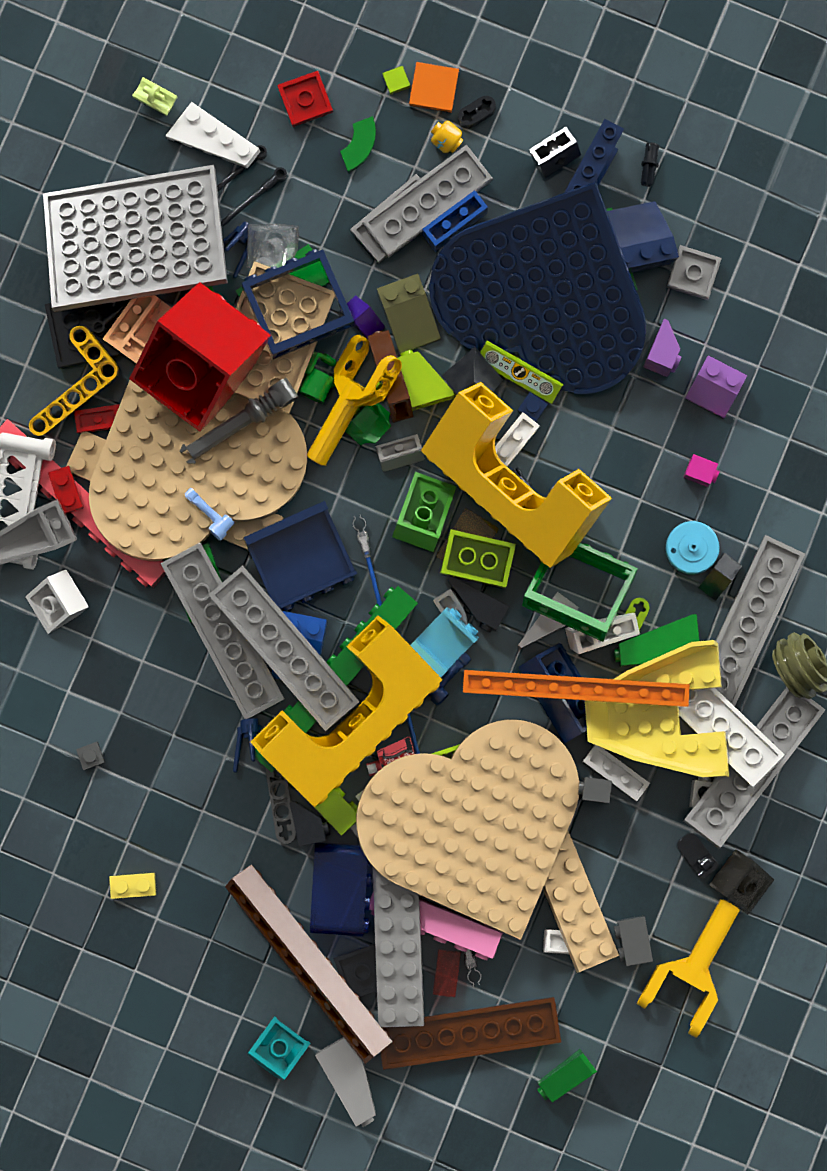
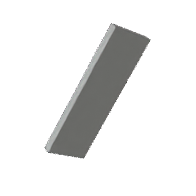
(426, 200)

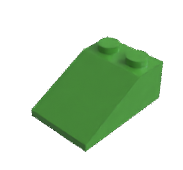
(424, 511)

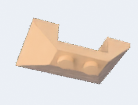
(135, 325)

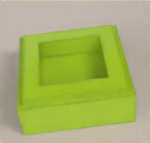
(396, 80)

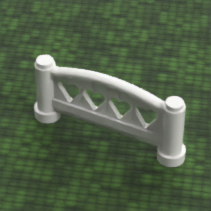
(31, 454)

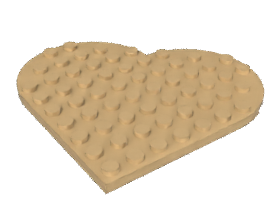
(144, 477)
(474, 825)

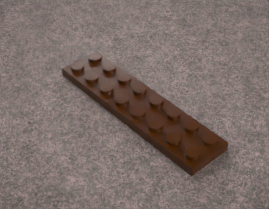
(473, 1033)

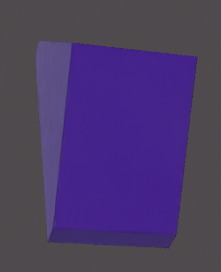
(364, 317)

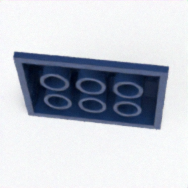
(643, 236)

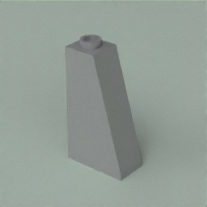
(349, 1079)

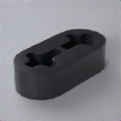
(479, 115)

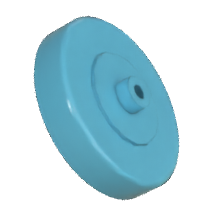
(692, 547)

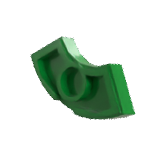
(361, 145)

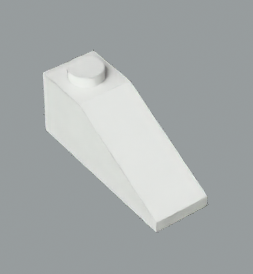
(622, 628)

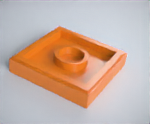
(434, 87)

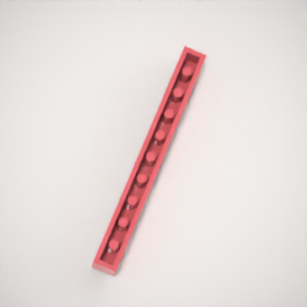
(149, 571)

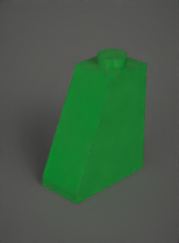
(566, 1076)

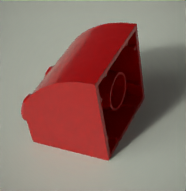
(199, 355)

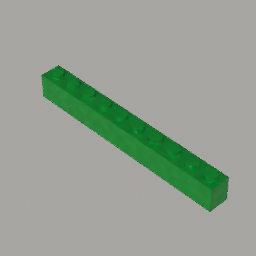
(346, 665)

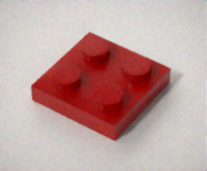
(305, 98)

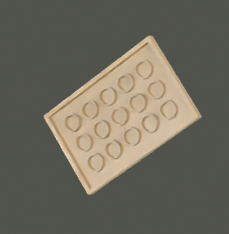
(288, 309)

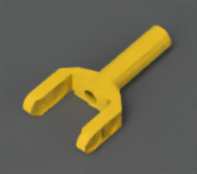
(351, 396)
(695, 967)

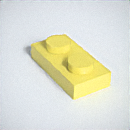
(132, 885)

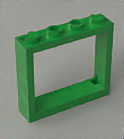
(572, 617)

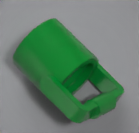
(317, 383)

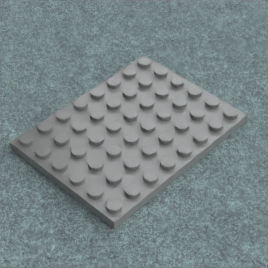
(134, 238)

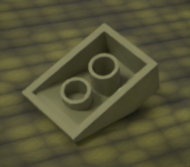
(408, 313)

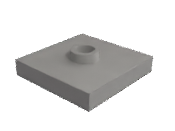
(694, 272)

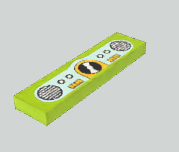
(521, 372)

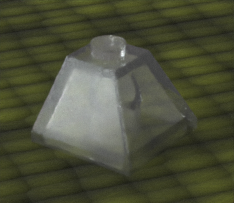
(271, 244)

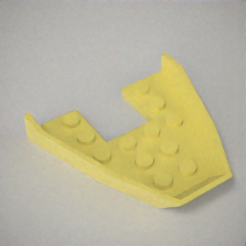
(653, 731)

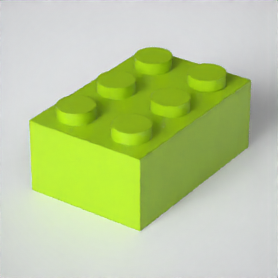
(477, 558)

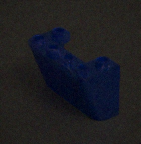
(340, 890)

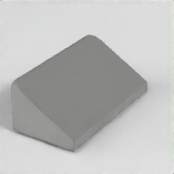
(400, 452)

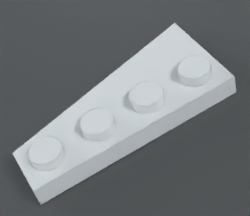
(206, 133)

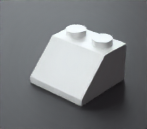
(56, 601)

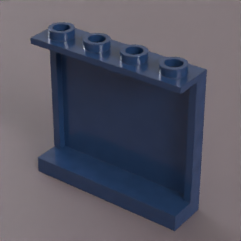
(598, 156)
(300, 556)

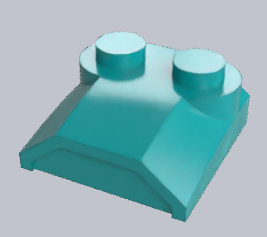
(278, 1049)

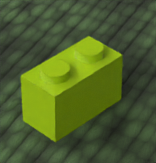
(338, 811)

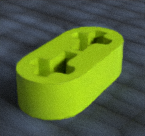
(642, 615)

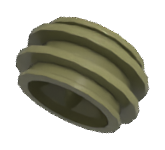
(801, 665)

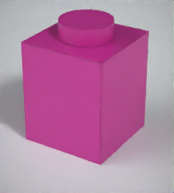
(701, 471)

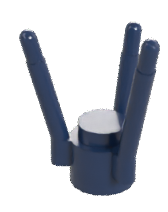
(241, 235)
(249, 729)

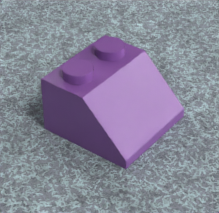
(664, 352)
(716, 386)

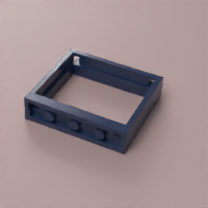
(310, 336)

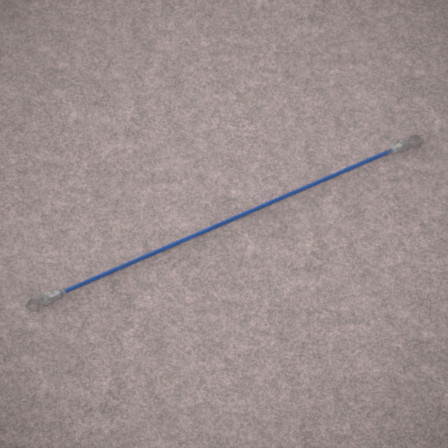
(363, 540)

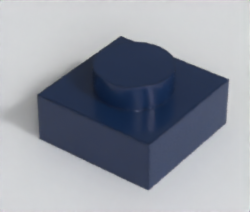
(532, 406)

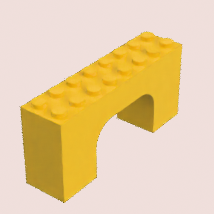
(467, 454)
(398, 686)

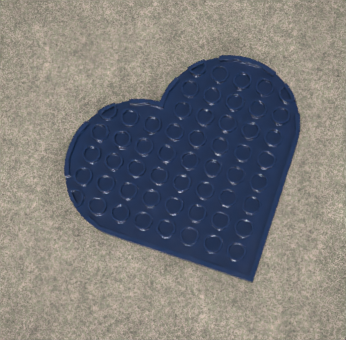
(545, 287)

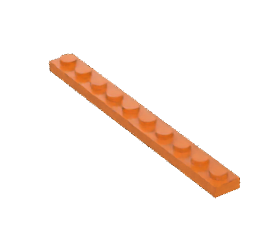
(576, 688)

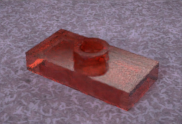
(446, 973)

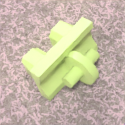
(155, 96)

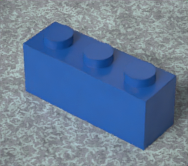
(454, 220)

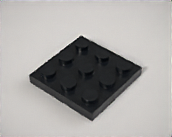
(64, 321)

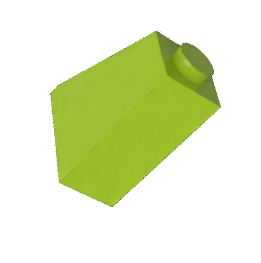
(422, 381)

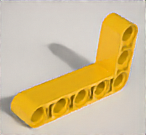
(80, 387)

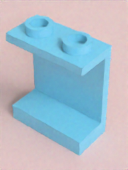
(445, 640)

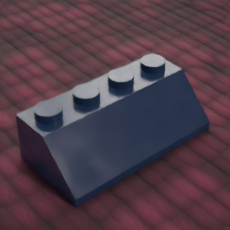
(565, 714)

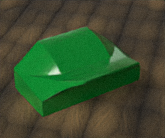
(369, 424)

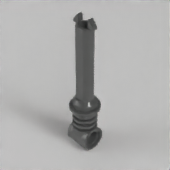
(256, 410)

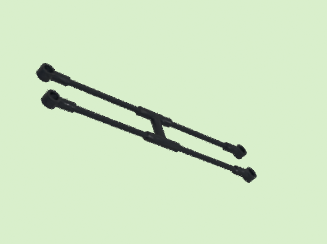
(265, 187)

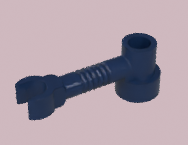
(441, 694)

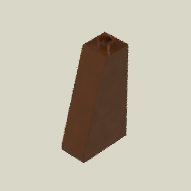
(398, 396)

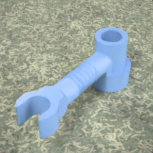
(220, 525)

